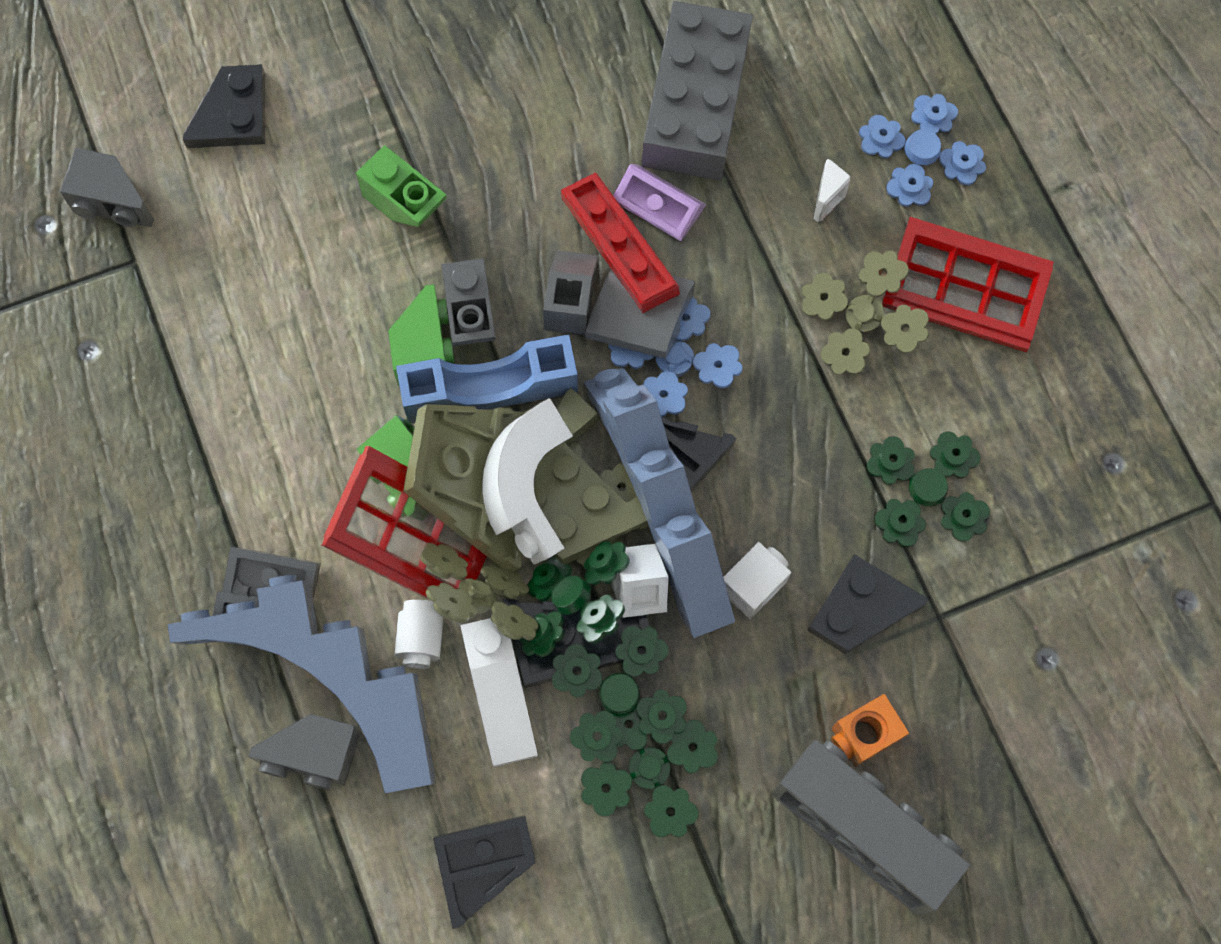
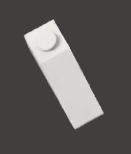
(499, 693)

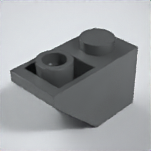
(101, 188)
(569, 292)
(468, 302)
(310, 747)

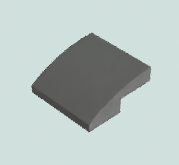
(622, 324)
(252, 570)

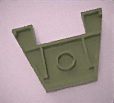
(448, 472)
(575, 497)

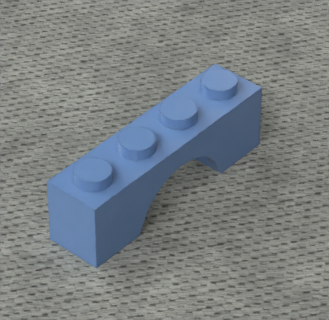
(532, 373)

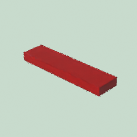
(620, 242)

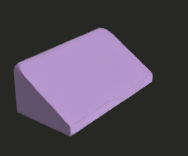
(658, 201)

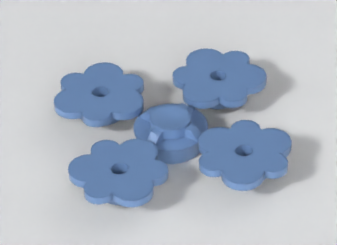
(922, 149)
(680, 361)

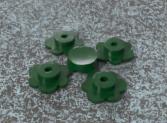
(928, 489)
(572, 594)
(619, 693)
(650, 770)

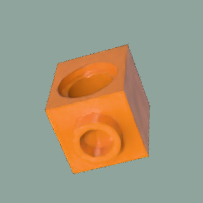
(884, 720)

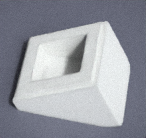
(832, 189)

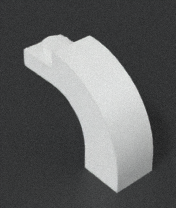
(510, 480)

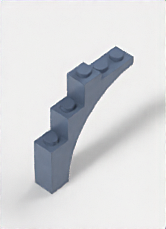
(665, 498)
(286, 625)

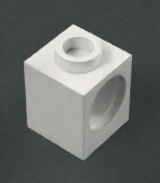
(756, 579)
(643, 583)

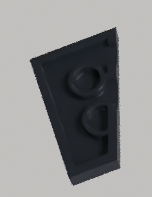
(540, 670)

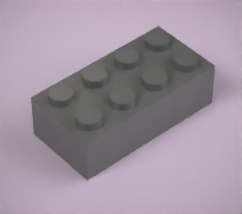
(696, 90)
(871, 828)

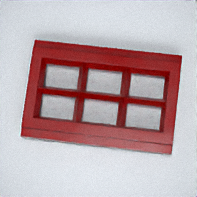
(971, 284)
(389, 529)

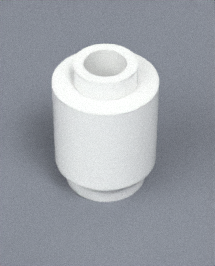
(418, 634)

